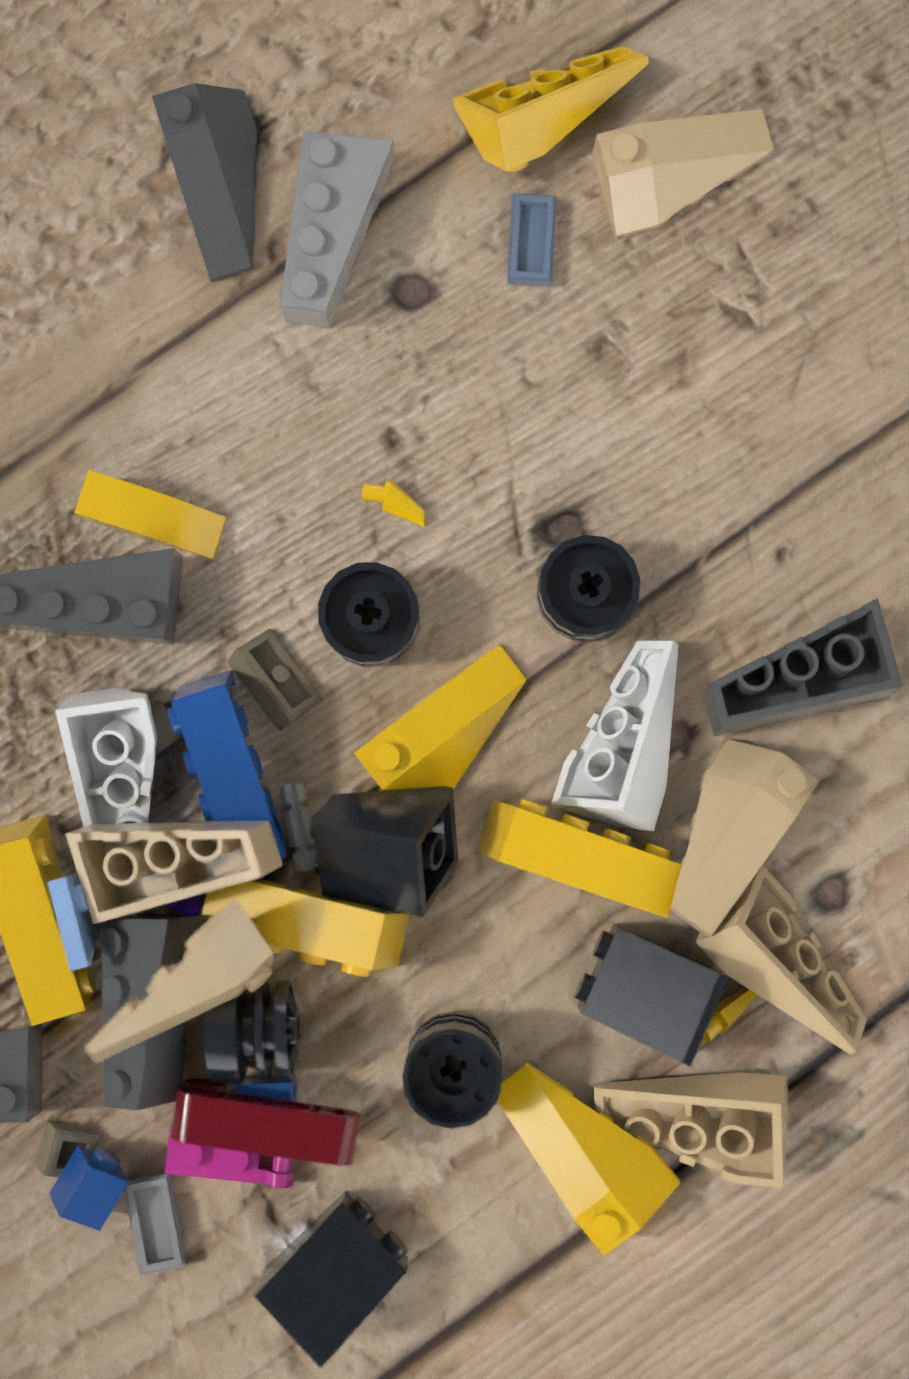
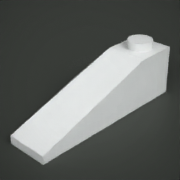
(110, 754)
(625, 757)

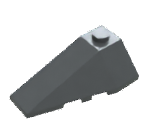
(215, 164)

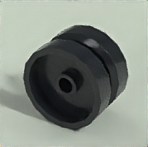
(606, 569)
(350, 596)

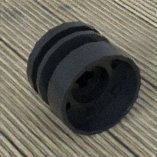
(255, 1032)
(446, 1095)

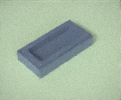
(531, 240)

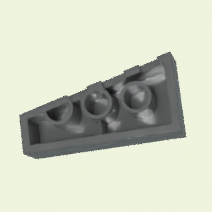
(817, 673)
(131, 955)

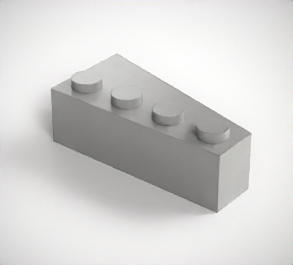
(332, 207)

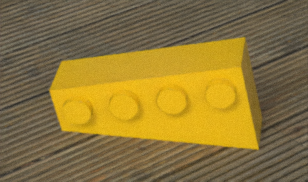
(578, 857)
(31, 925)
(316, 925)

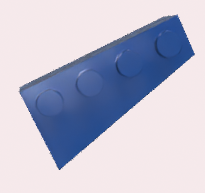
(220, 755)

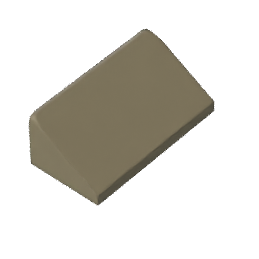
(274, 679)

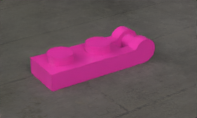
(226, 1165)

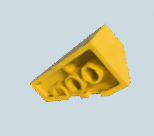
(533, 116)
(446, 730)
(596, 1167)

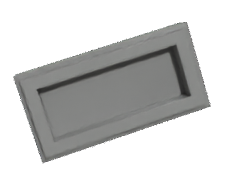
(155, 1223)

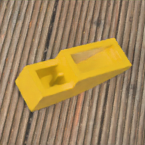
(150, 515)

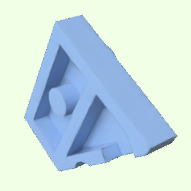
(74, 921)

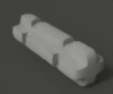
(298, 826)

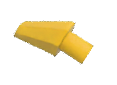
(394, 501)
(727, 1013)

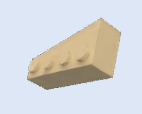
(159, 863)

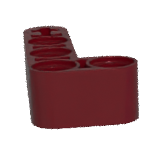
(263, 1125)

